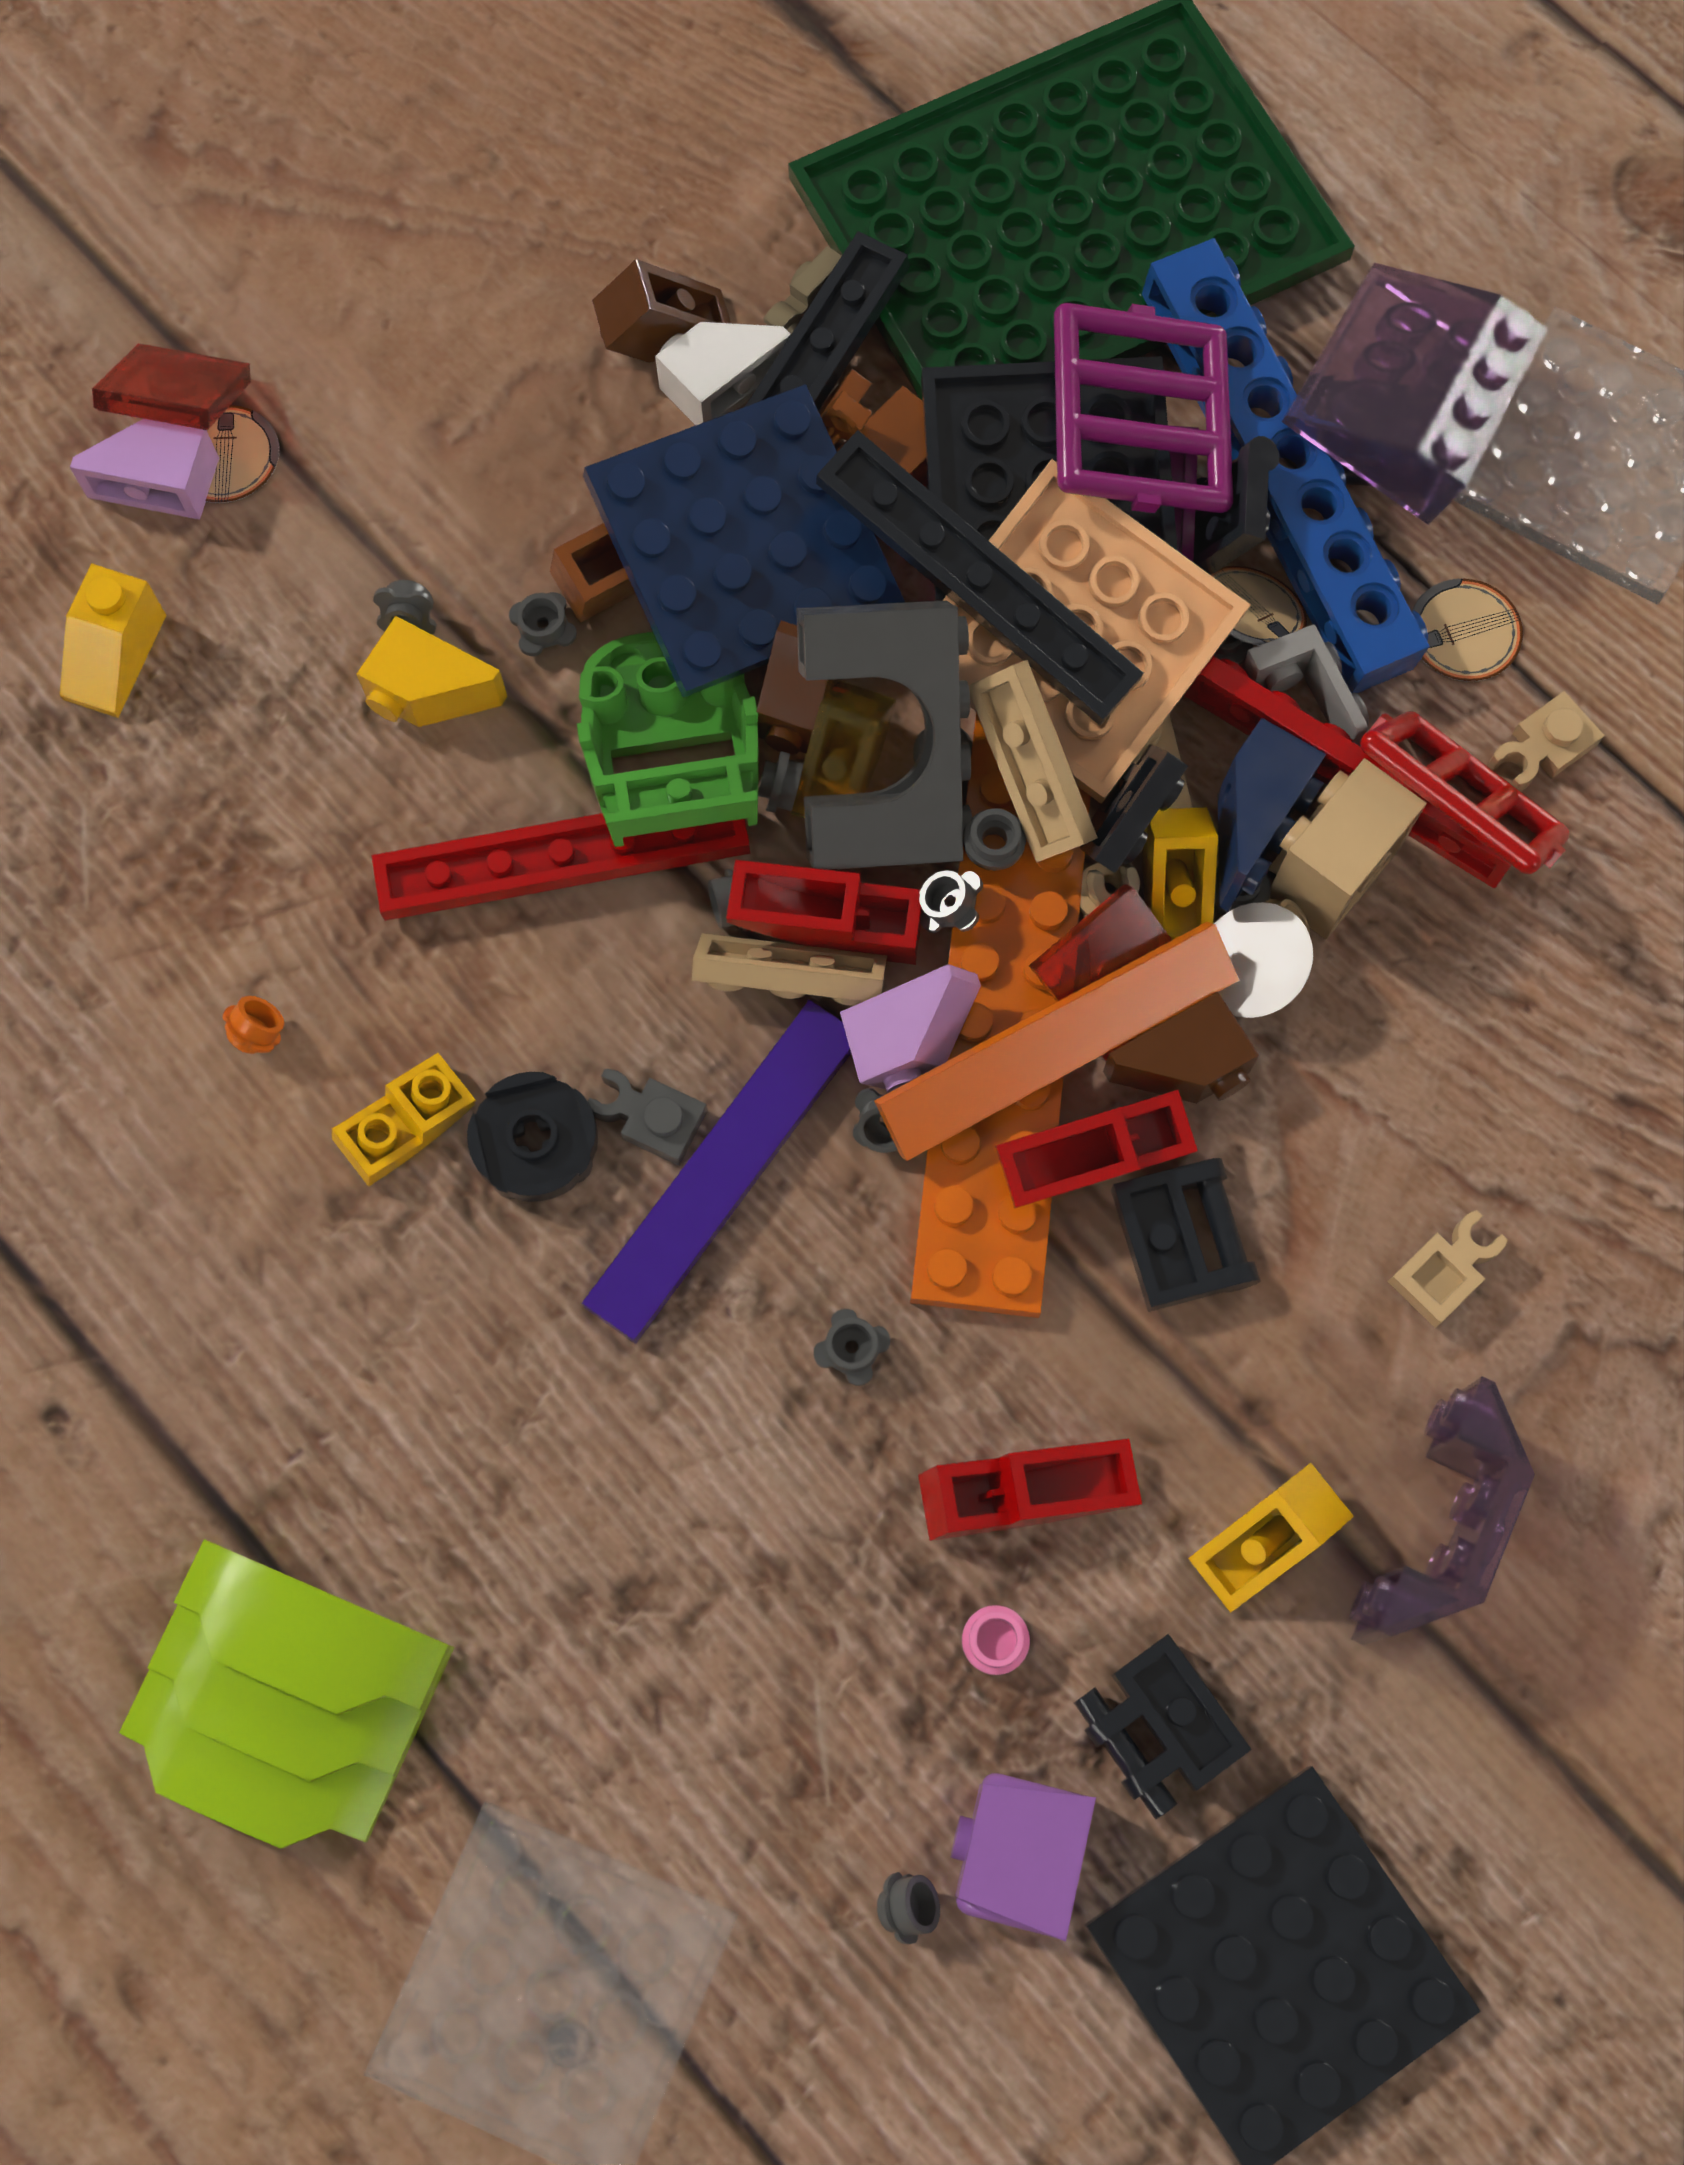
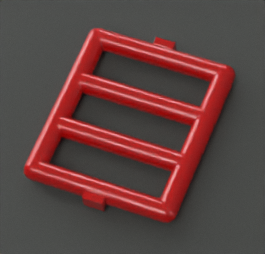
(1479, 819)

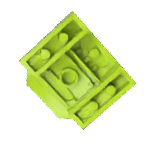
(280, 1702)

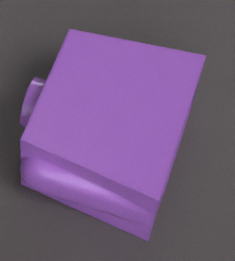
(1022, 1854)

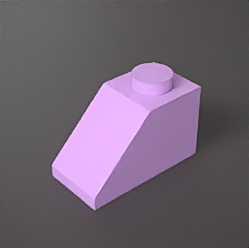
(150, 468)
(909, 1026)

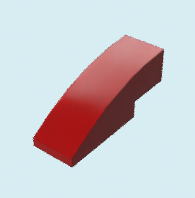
(826, 909)
(1096, 1148)
(1029, 1488)

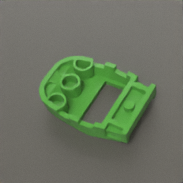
(638, 709)

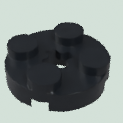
(502, 1119)

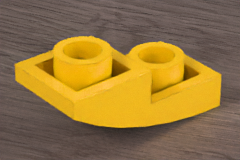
(403, 1121)

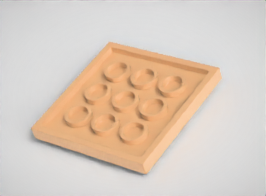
(1131, 593)

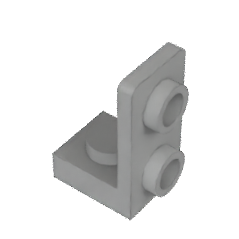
(1303, 653)

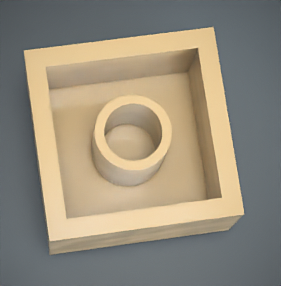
(1344, 844)

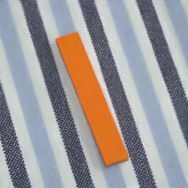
(1056, 1040)

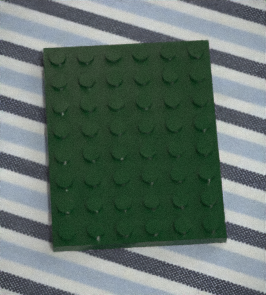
(1068, 189)

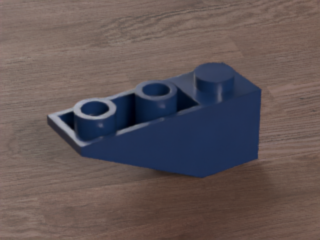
(1255, 805)

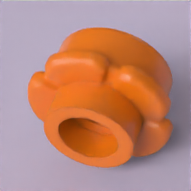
(253, 1025)

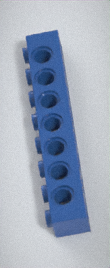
(1368, 652)

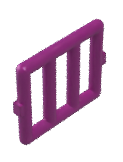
(1072, 426)

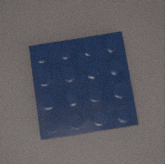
(735, 535)

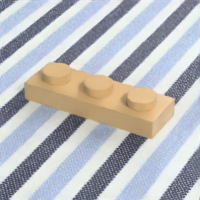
(1032, 761)
(788, 969)

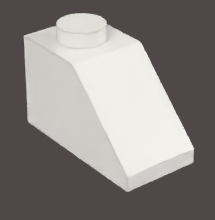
(717, 366)

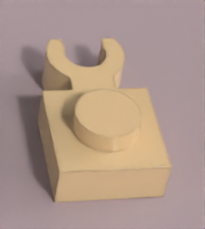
(1549, 739)
(1443, 1273)

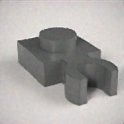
(656, 1119)

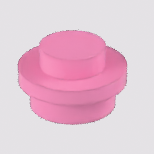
(995, 1640)

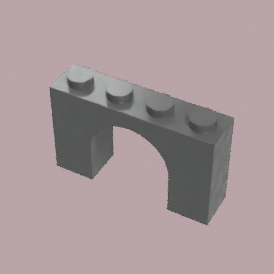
(922, 812)

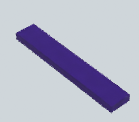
(720, 1173)

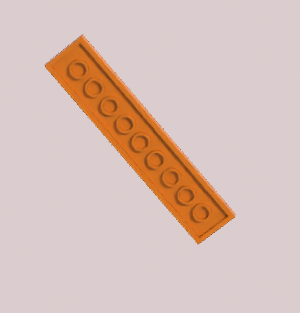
(970, 1238)

